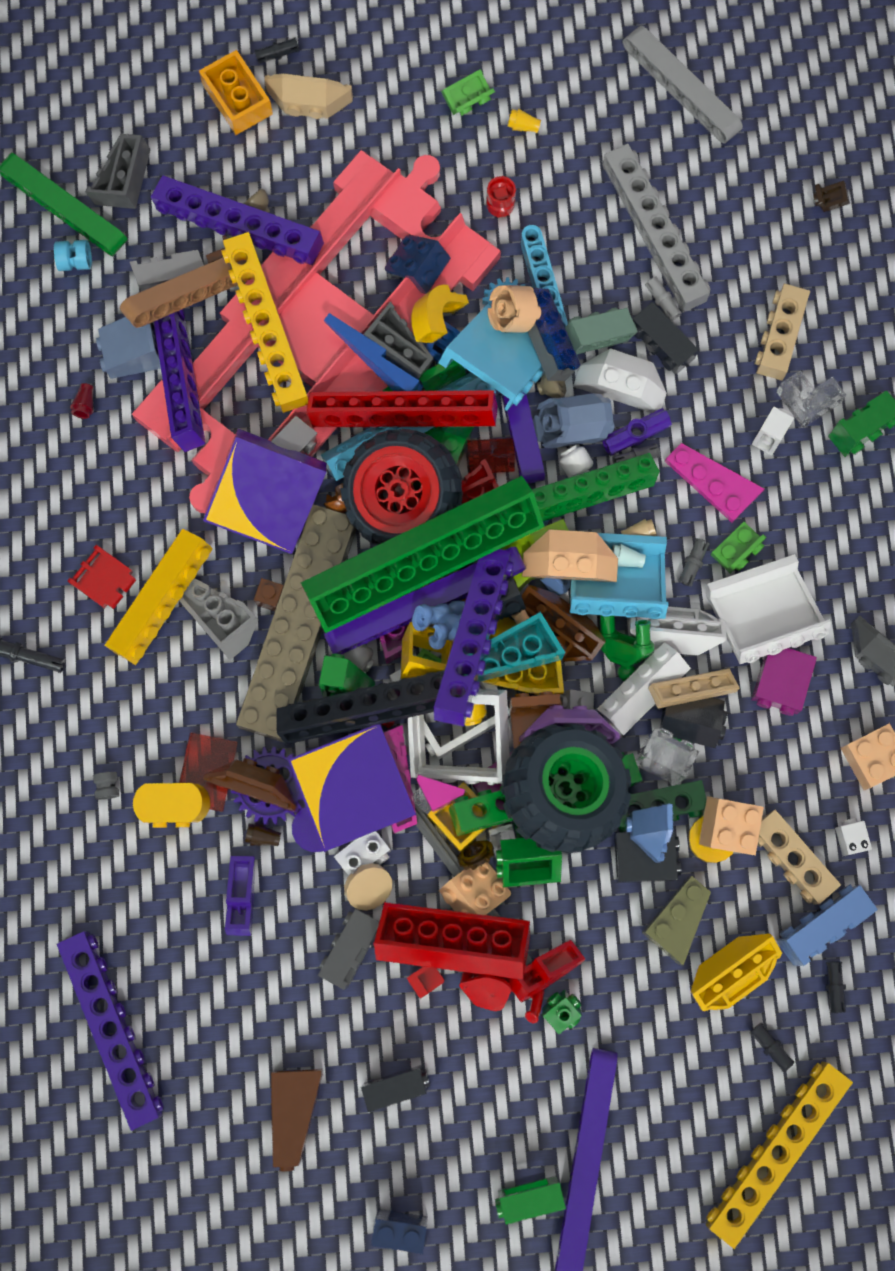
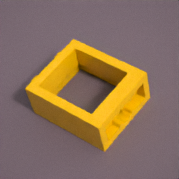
(415, 666)

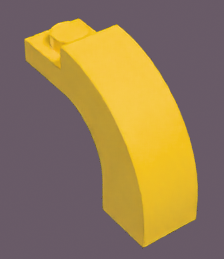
(428, 313)

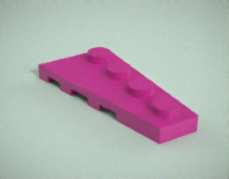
(716, 483)
(398, 749)

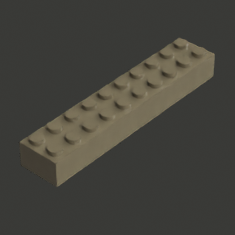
(295, 626)

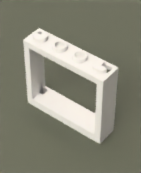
(433, 746)
(470, 775)

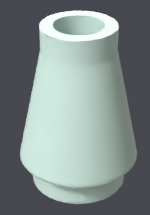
(628, 557)

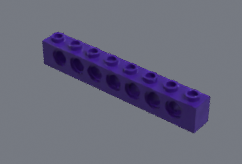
(248, 218)
(179, 381)
(487, 579)
(135, 1114)

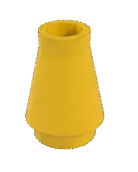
(523, 121)

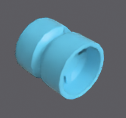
(65, 258)

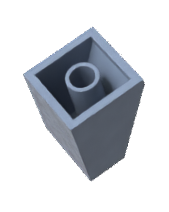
(127, 348)

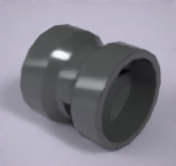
(105, 785)

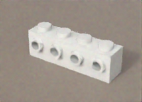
(633, 697)

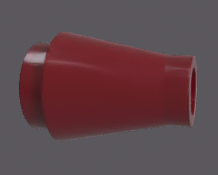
(83, 402)

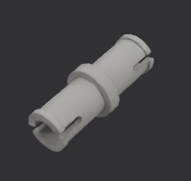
(663, 298)

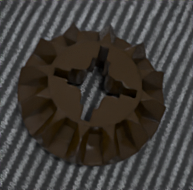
(468, 857)

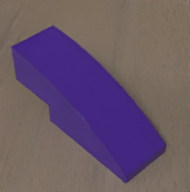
(240, 896)

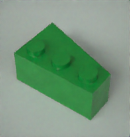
(864, 425)
(341, 676)

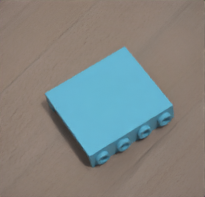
(497, 357)
(637, 590)

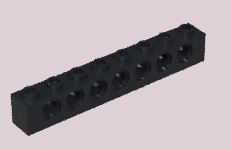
(359, 708)

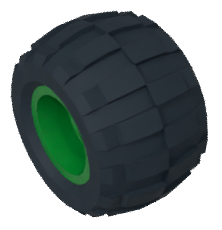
(540, 807)

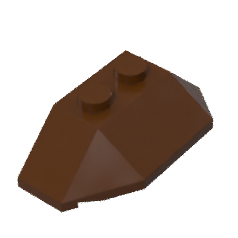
(574, 631)
(254, 782)

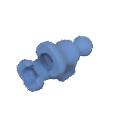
(445, 621)

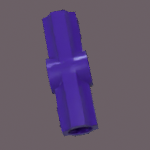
(648, 425)

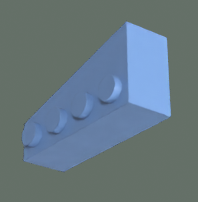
(826, 925)

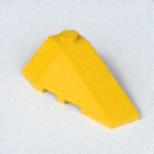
(533, 680)

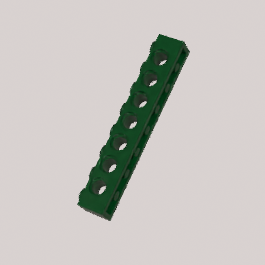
(692, 792)

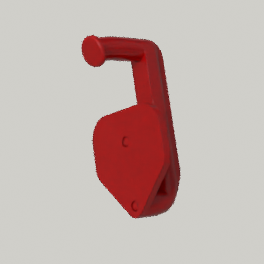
(493, 991)

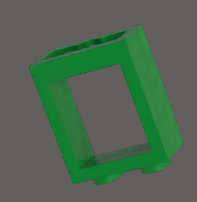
(528, 873)
(530, 1200)

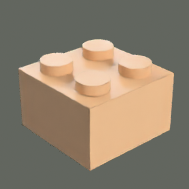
(872, 757)
(731, 825)

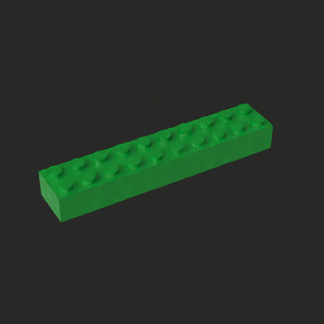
(423, 554)

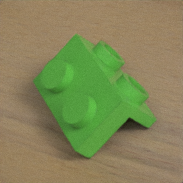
(467, 92)

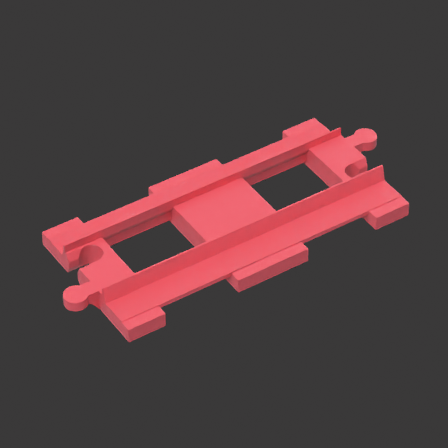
(307, 298)

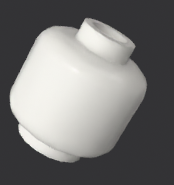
(575, 461)

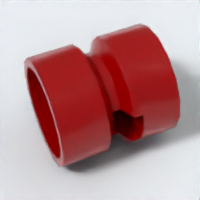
(501, 196)

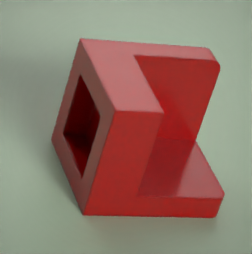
(425, 980)

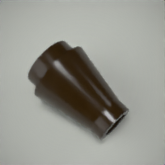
(262, 836)

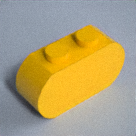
(171, 804)

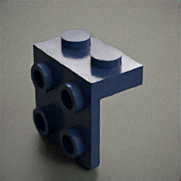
(419, 261)

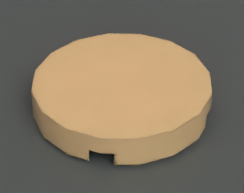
(368, 887)

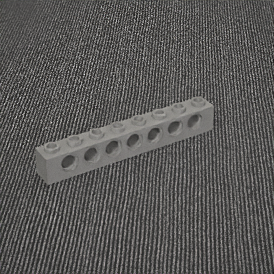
(627, 159)

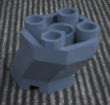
(573, 420)

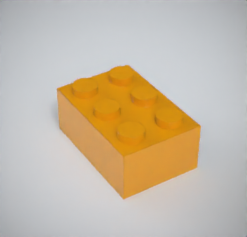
(236, 92)

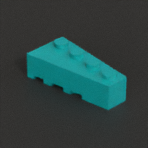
(522, 648)

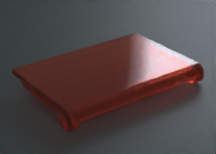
(203, 756)

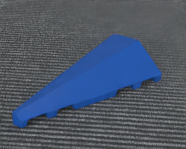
(374, 356)

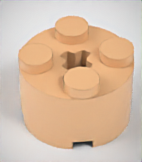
(513, 308)

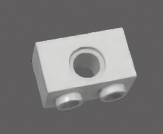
(773, 430)

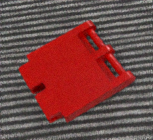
(103, 578)

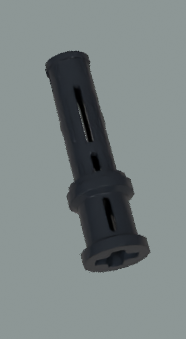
(17, 653)

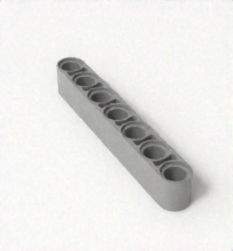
(682, 84)

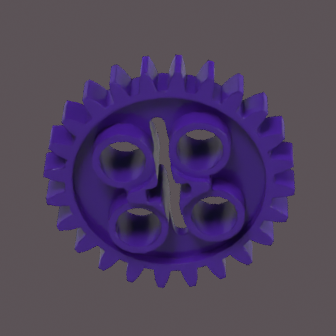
(259, 809)

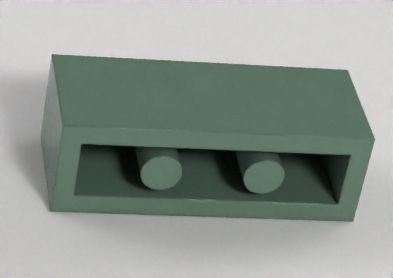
(600, 330)

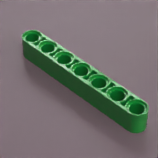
(62, 204)

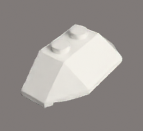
(623, 380)
(685, 630)

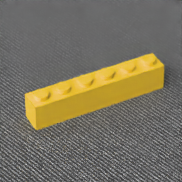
(159, 596)

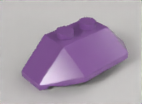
(577, 715)

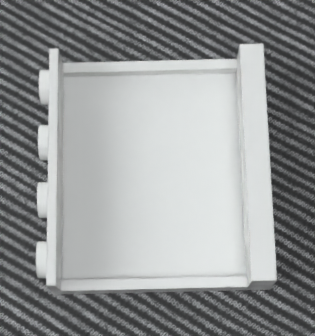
(766, 610)

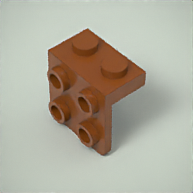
(526, 710)

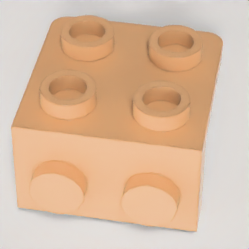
(475, 891)

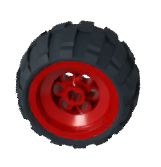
(389, 454)

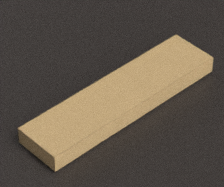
(693, 688)

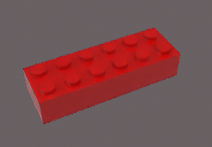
(452, 940)

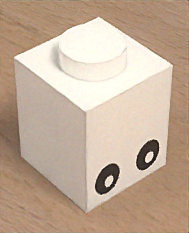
(853, 837)

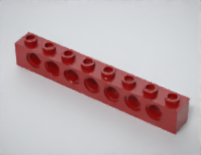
(402, 409)

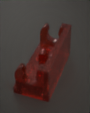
(497, 452)

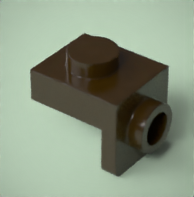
(831, 196)

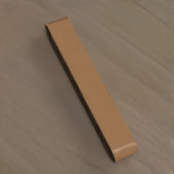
(178, 293)

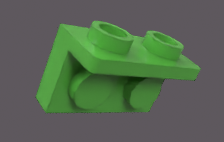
(737, 547)

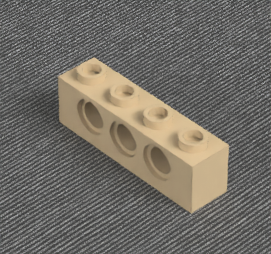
(795, 301)
(824, 881)

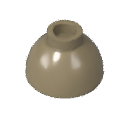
(259, 200)
(553, 389)

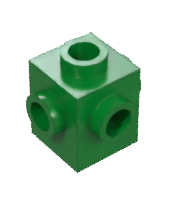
(562, 1011)

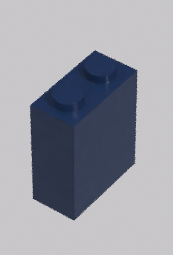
(399, 1231)

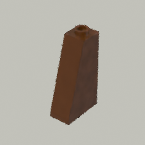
(293, 1106)

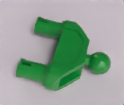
(624, 648)

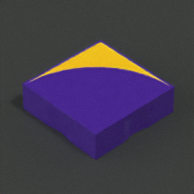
(265, 491)
(351, 787)

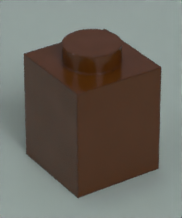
(268, 594)

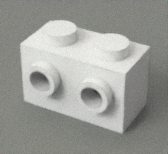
(363, 851)

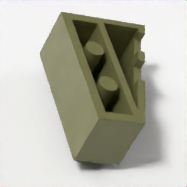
(678, 920)

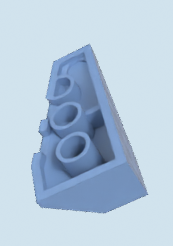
(651, 830)

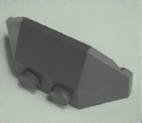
(874, 650)

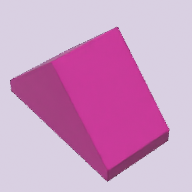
(438, 793)

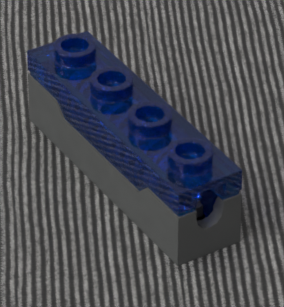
(552, 340)

